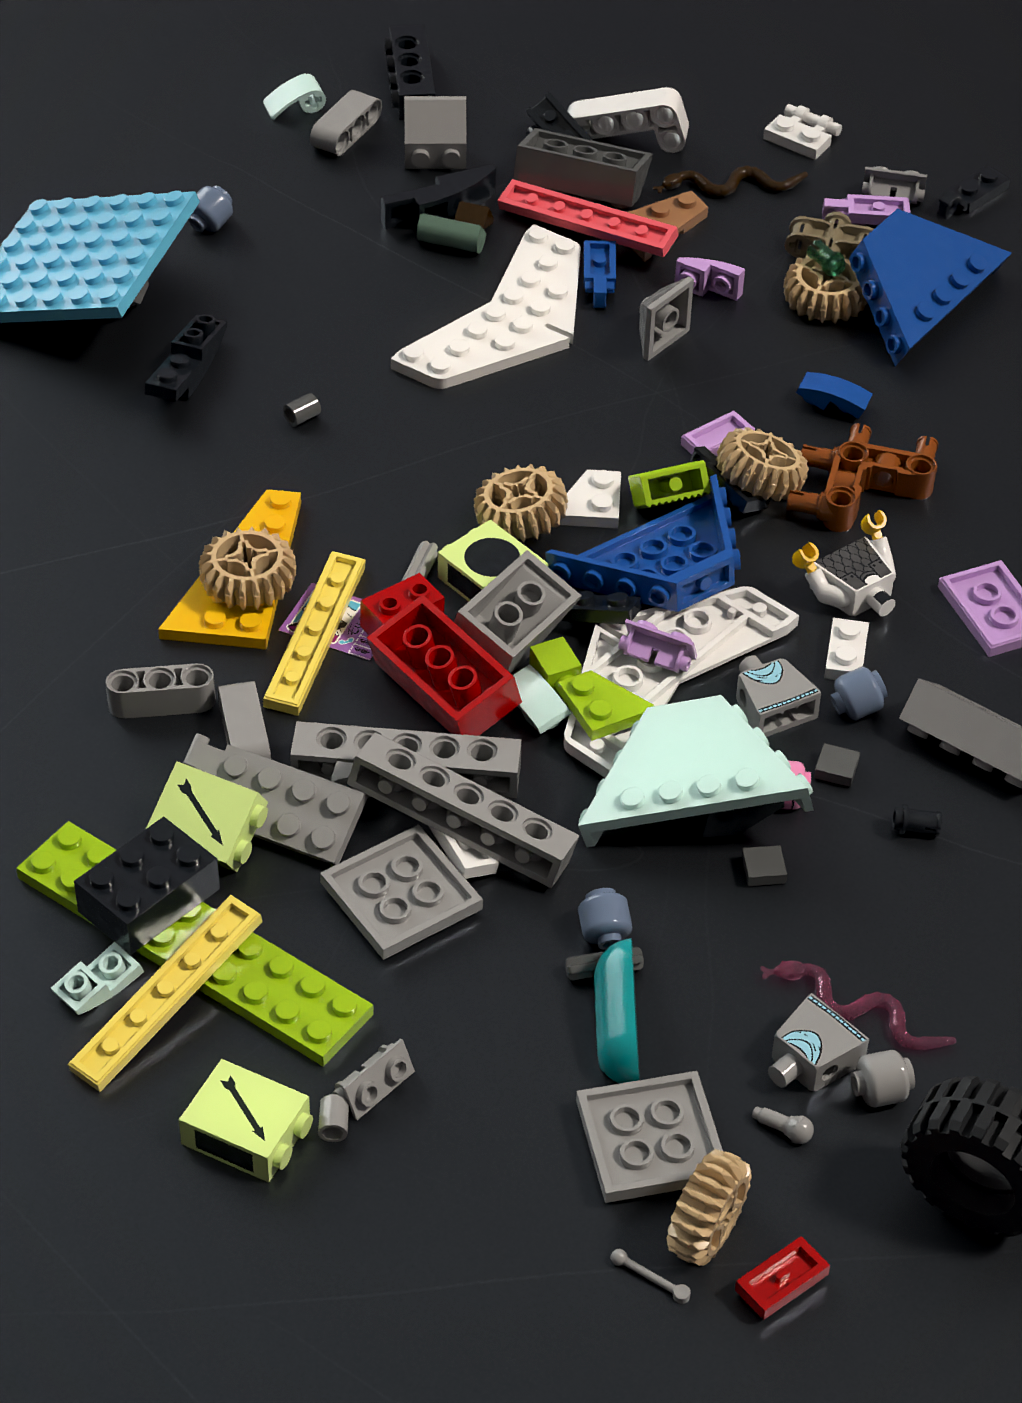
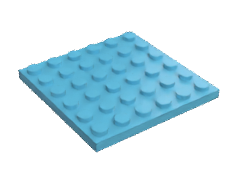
(87, 254)

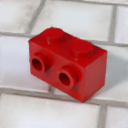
(389, 602)

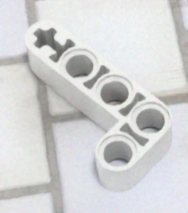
(668, 123)

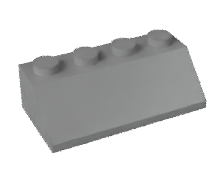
(966, 728)

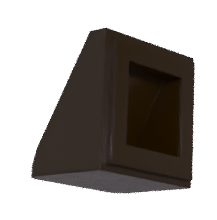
(474, 214)

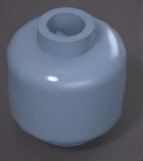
(213, 209)
(859, 693)
(604, 917)

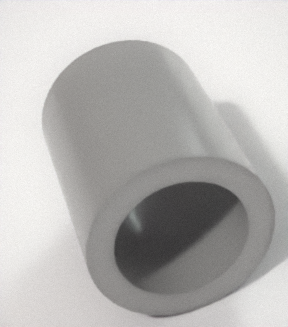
(333, 1118)

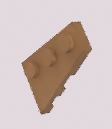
(680, 211)

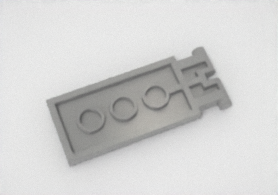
(303, 809)

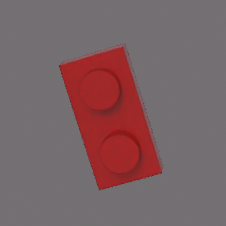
(782, 1277)

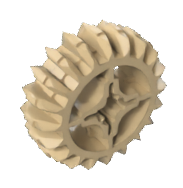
(822, 295)
(761, 463)
(522, 501)
(247, 568)
(709, 1207)

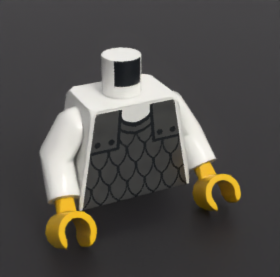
(855, 575)

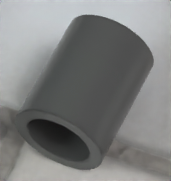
(301, 409)

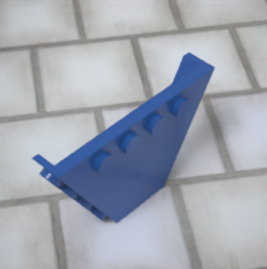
(918, 275)
(663, 561)

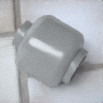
(883, 1078)

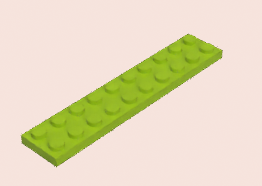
(254, 981)

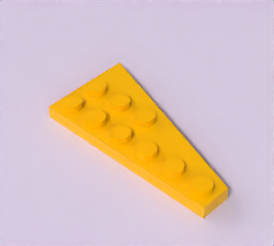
(203, 620)

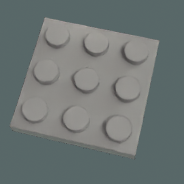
(401, 891)
(647, 1134)

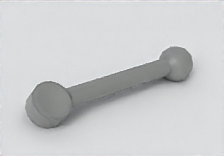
(681, 1292)

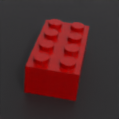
(444, 669)

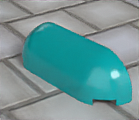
(616, 1013)

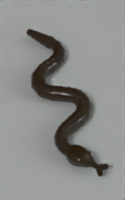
(674, 180)

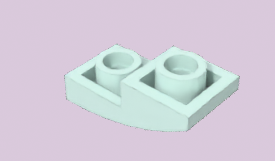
(540, 702)
(102, 979)

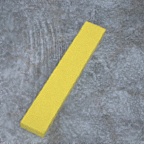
(314, 633)
(164, 993)

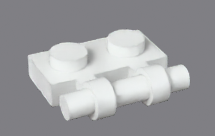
(797, 136)

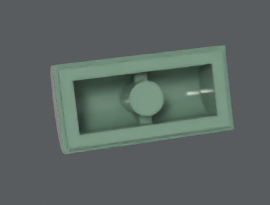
(451, 233)

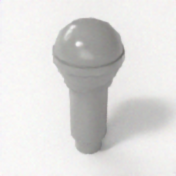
(796, 1128)

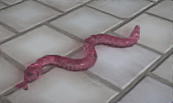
(795, 970)

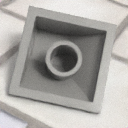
(665, 316)

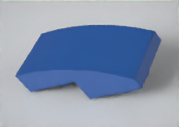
(822, 388)

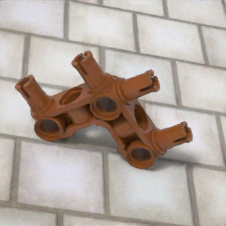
(862, 467)

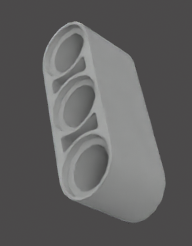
(345, 122)
(160, 690)
(243, 718)

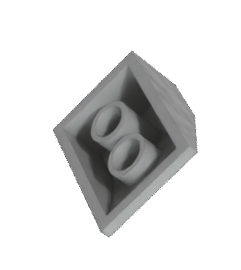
(517, 610)

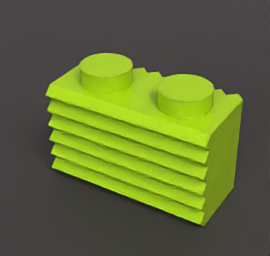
(669, 484)

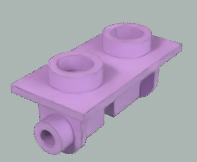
(672, 648)

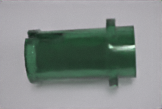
(831, 262)

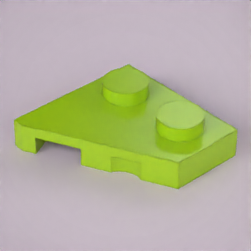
(601, 704)

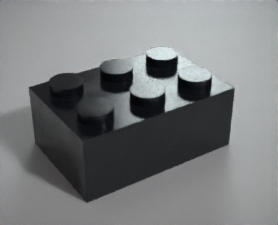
(147, 885)

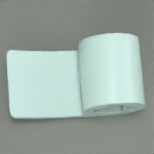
(301, 89)

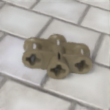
(845, 236)

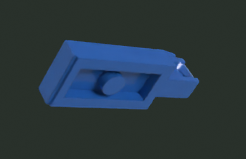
(599, 270)

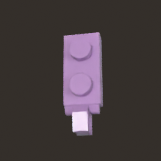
(865, 208)

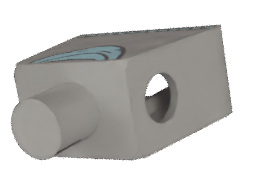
(775, 695)
(815, 1046)

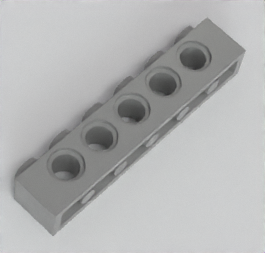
(482, 759)
(462, 809)

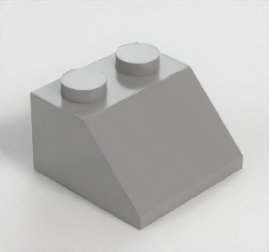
(435, 132)

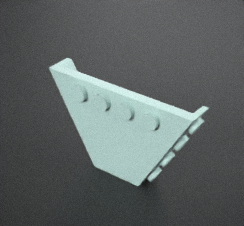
(688, 764)

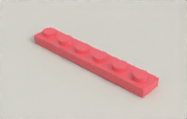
(588, 218)

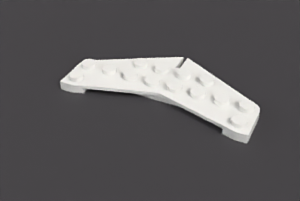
(524, 320)
(721, 631)

